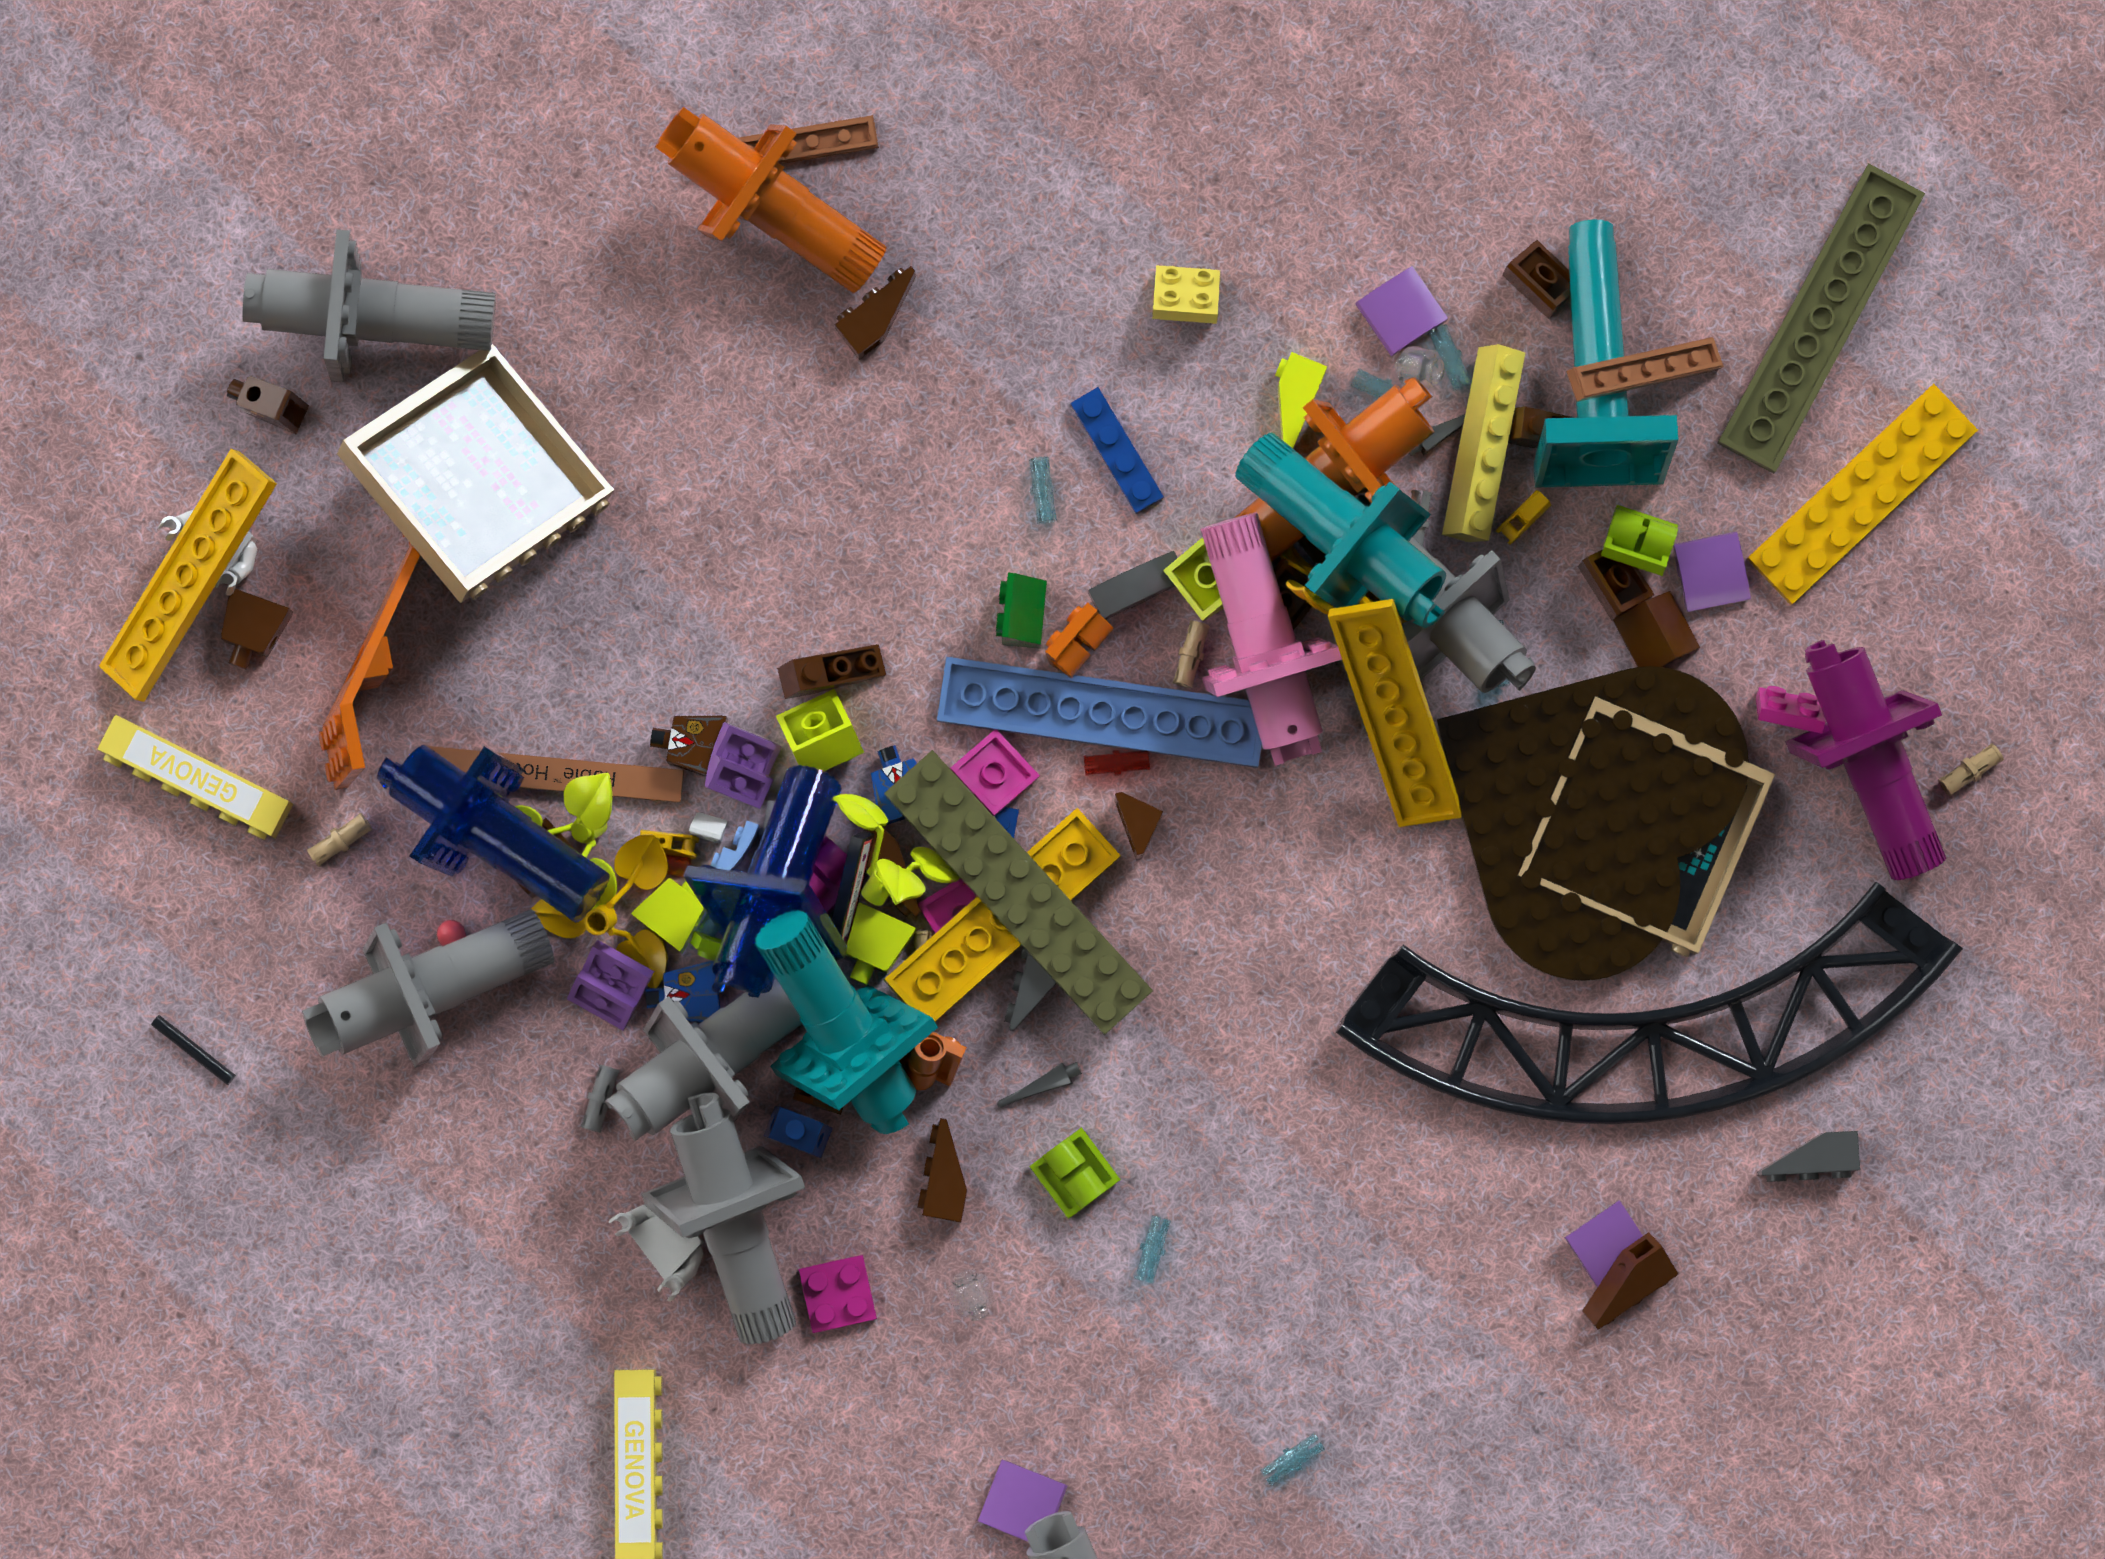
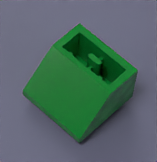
(1023, 611)

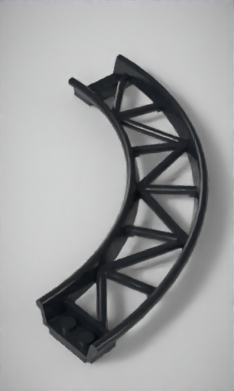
(1404, 972)

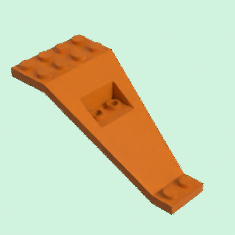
(367, 672)

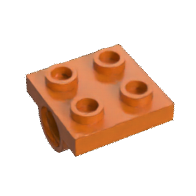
(1084, 627)
(933, 1060)

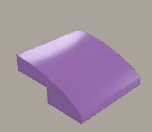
(1401, 311)
(1712, 571)
(741, 765)
(610, 985)
(1603, 1239)
(1020, 1499)

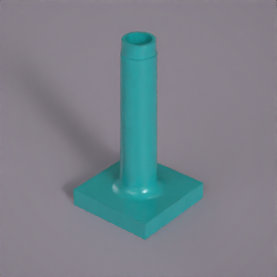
(1603, 441)

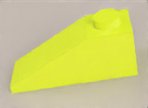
(1297, 386)

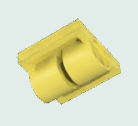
(1186, 294)

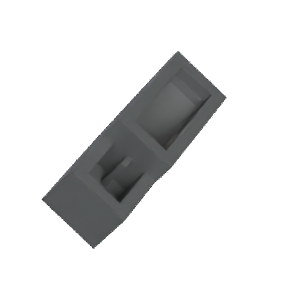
(1132, 586)

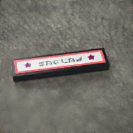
(851, 883)

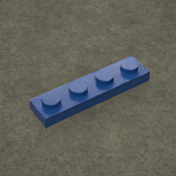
(1116, 450)

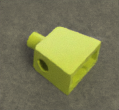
(671, 913)
(876, 942)

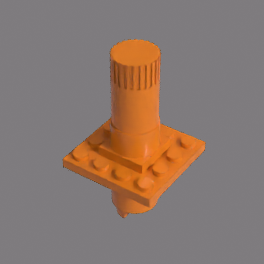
(758, 190)
(1354, 452)

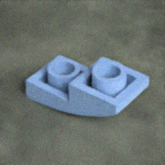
(743, 840)

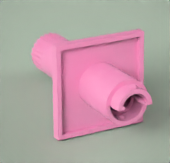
(1267, 654)

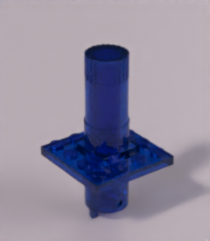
(475, 816)
(774, 882)

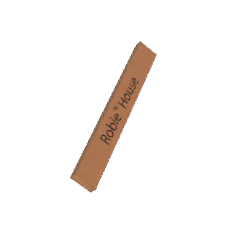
(556, 773)

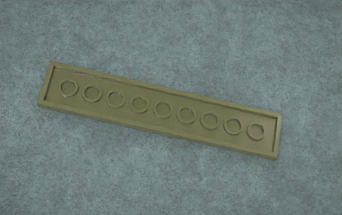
(1821, 318)
(1018, 892)

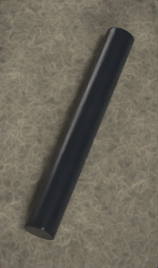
(193, 1049)

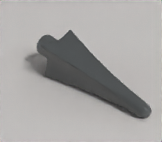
(1441, 431)
(1055, 1078)

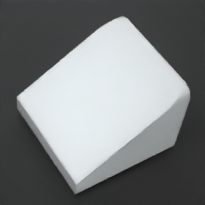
(708, 827)

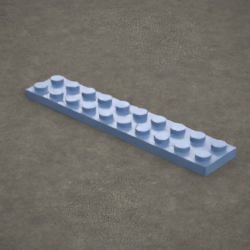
(1099, 712)

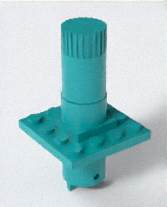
(1361, 543)
(850, 1034)

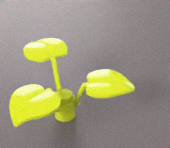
(591, 802)
(886, 876)

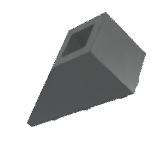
(1032, 987)
(1823, 1153)

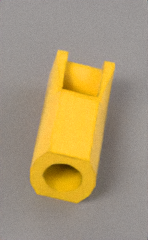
(1527, 514)
(667, 839)

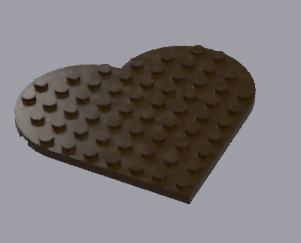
(1618, 821)

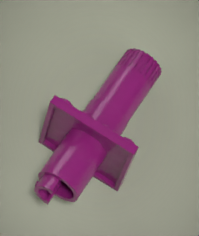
(1867, 738)

